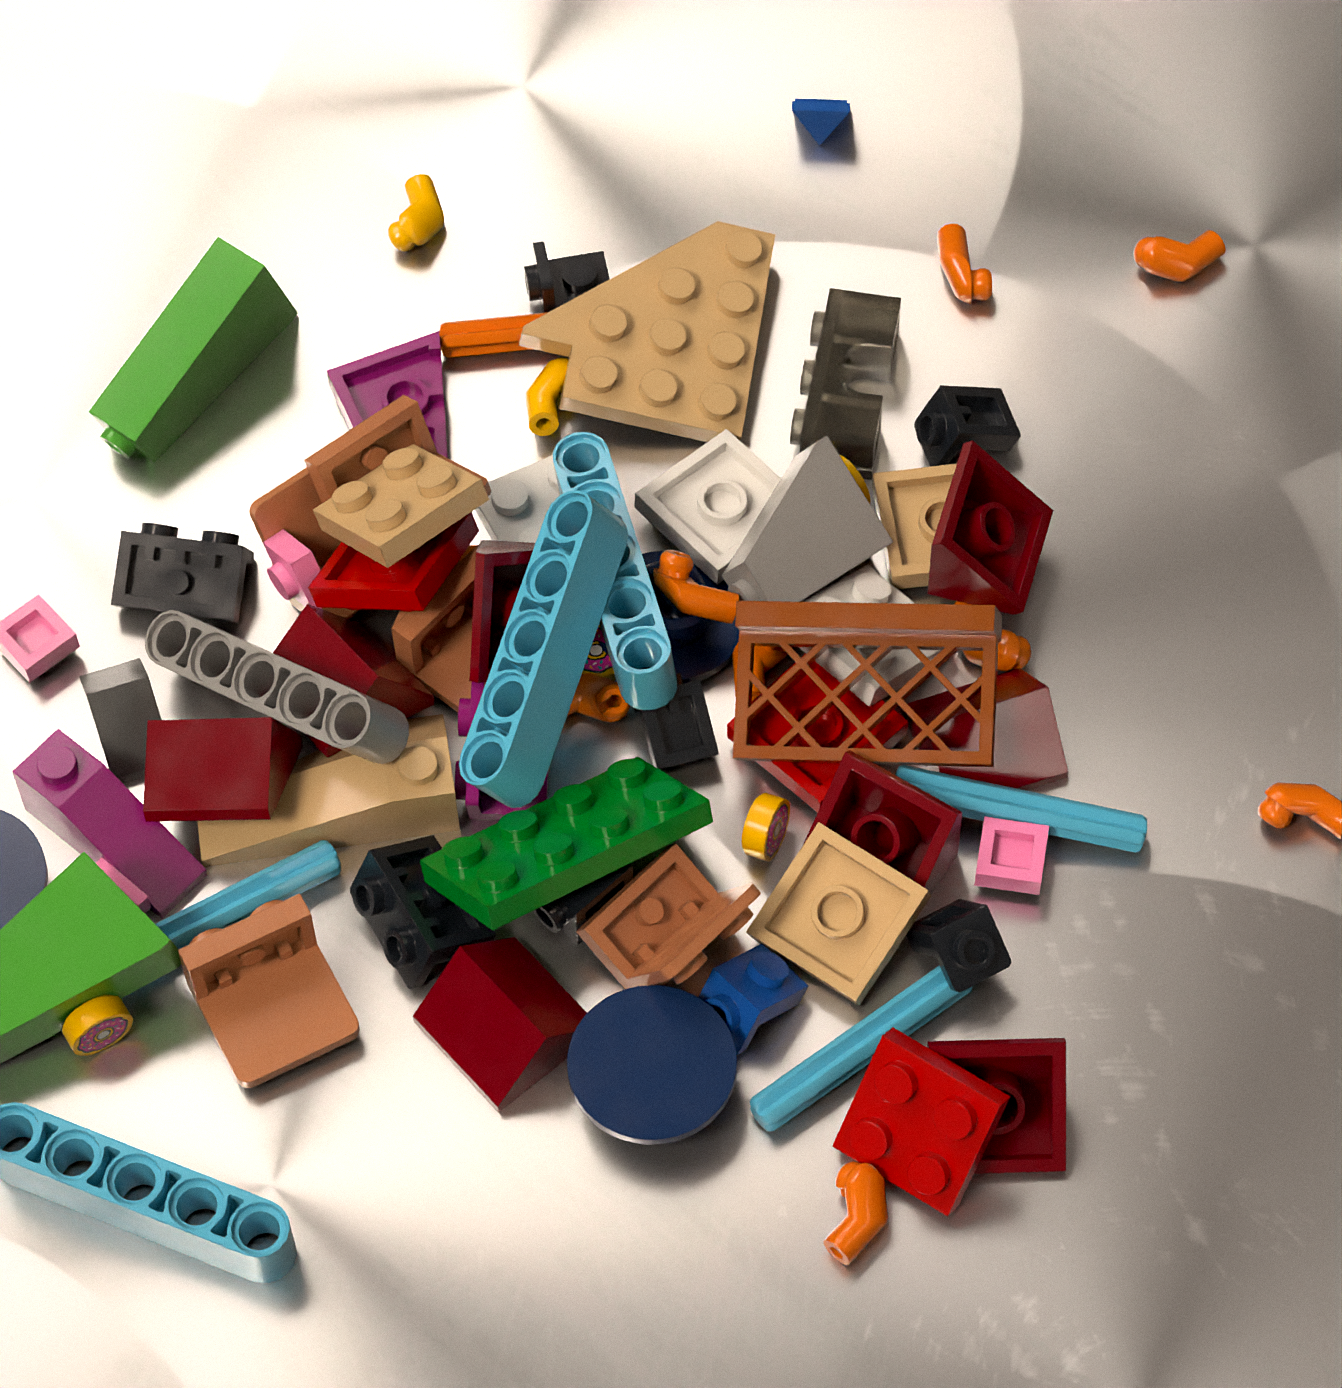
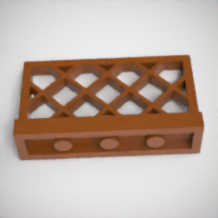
(872, 627)

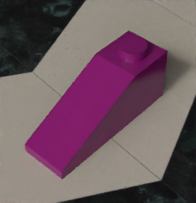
(104, 819)

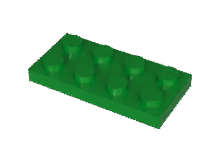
(565, 841)

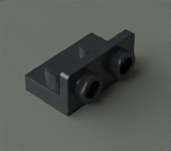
(181, 574)
(407, 914)

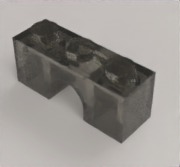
(854, 343)

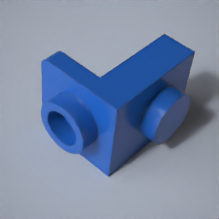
(751, 992)

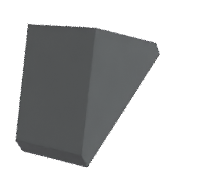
(120, 707)

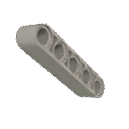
(277, 687)

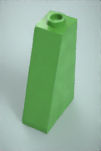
(192, 352)
(70, 947)

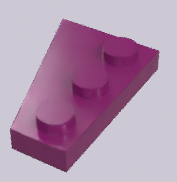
(385, 376)

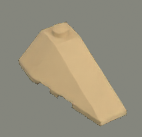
(348, 802)

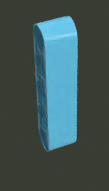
(636, 642)
(543, 649)
(159, 1215)

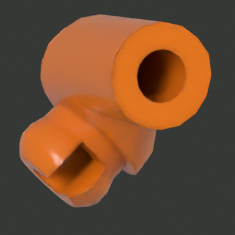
(1176, 259)
(955, 261)

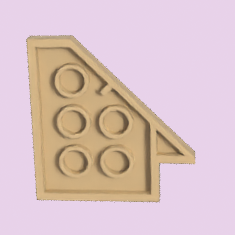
(668, 337)

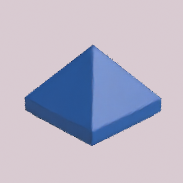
(820, 115)

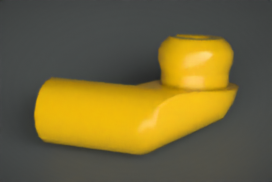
(421, 219)
(542, 397)

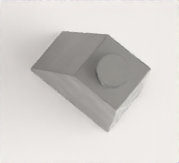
(807, 531)

